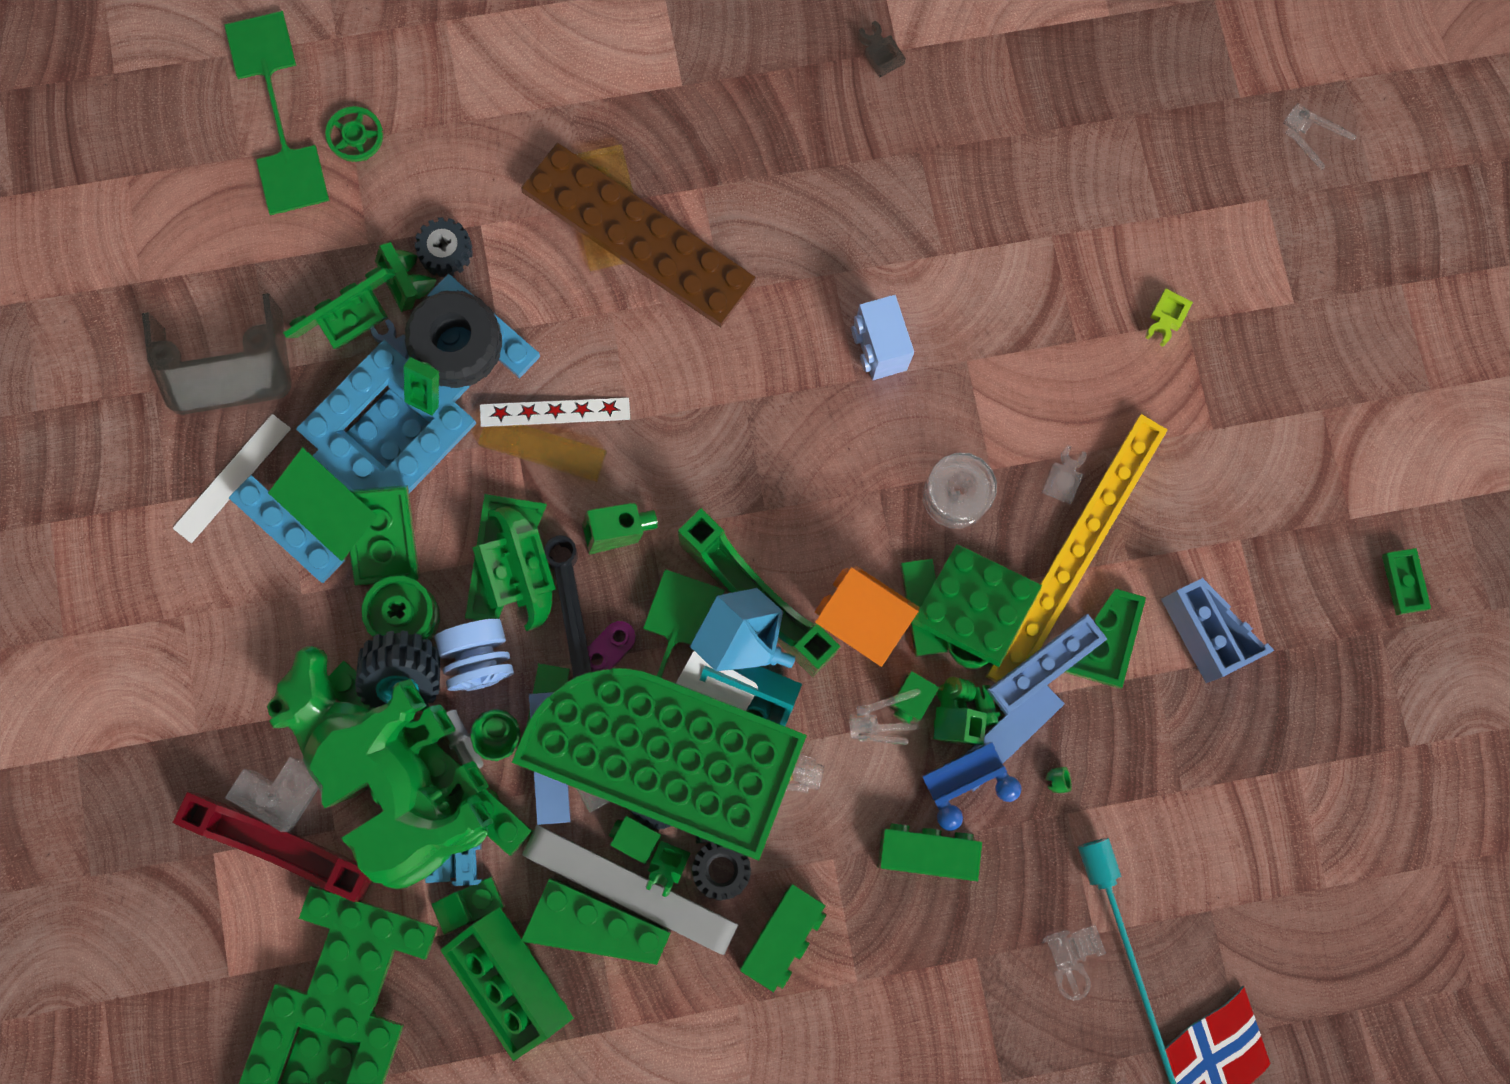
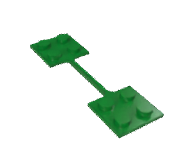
(293, 175)
(679, 610)

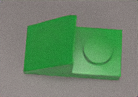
(467, 905)

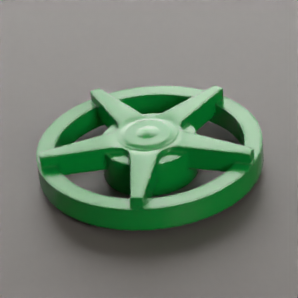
(354, 134)

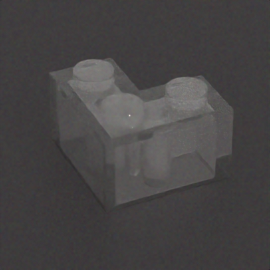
(279, 801)

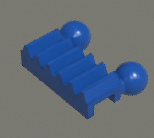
(965, 774)

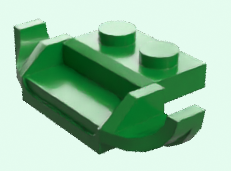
(516, 567)

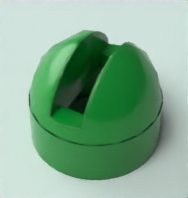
(1060, 780)

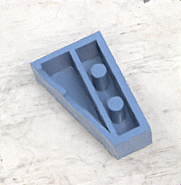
(1212, 631)

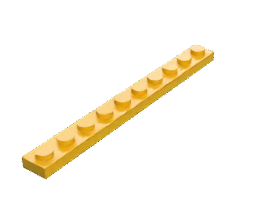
(1083, 542)

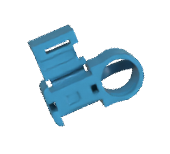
(458, 866)

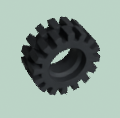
(716, 890)

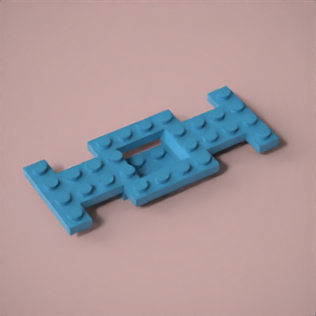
(386, 446)

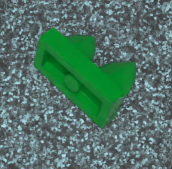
(403, 287)

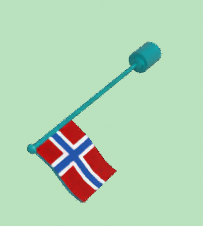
(1216, 1048)

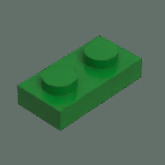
(421, 386)
(1406, 581)

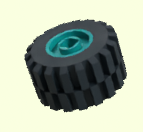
(393, 660)

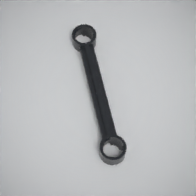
(570, 605)

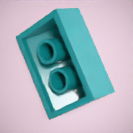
(774, 695)

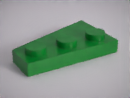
(1119, 623)

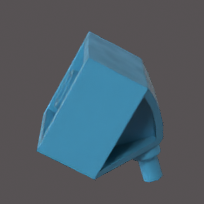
(741, 632)

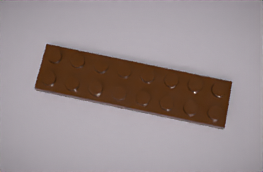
(638, 234)

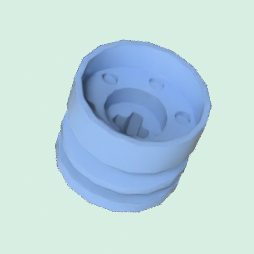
(474, 654)

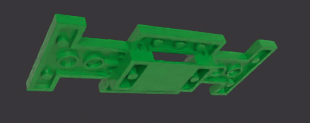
(337, 1021)

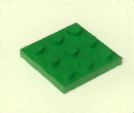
(977, 605)

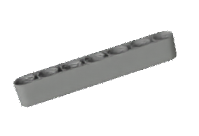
(629, 889)

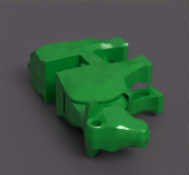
(380, 750)

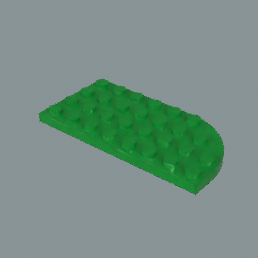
(665, 754)

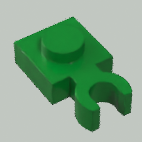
(667, 866)

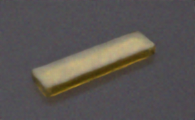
(545, 449)

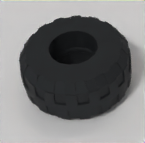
(447, 311)

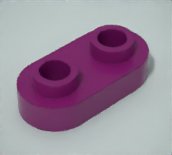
(611, 650)

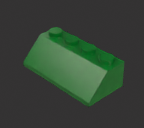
(506, 984)

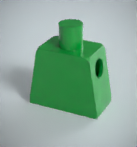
(604, 529)

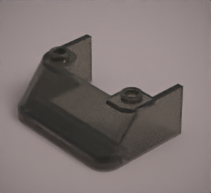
(223, 380)

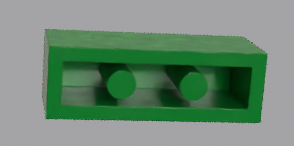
(930, 853)
(783, 938)

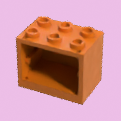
(866, 614)

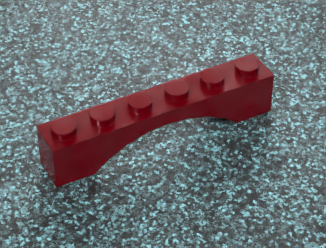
(284, 849)

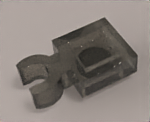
(882, 53)

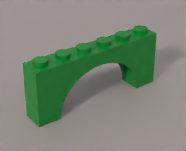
(715, 554)

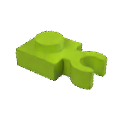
(1168, 313)

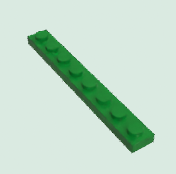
(506, 830)

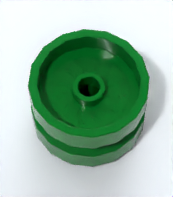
(396, 594)

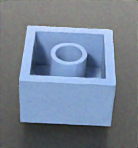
(882, 337)

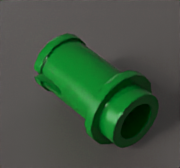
(986, 705)

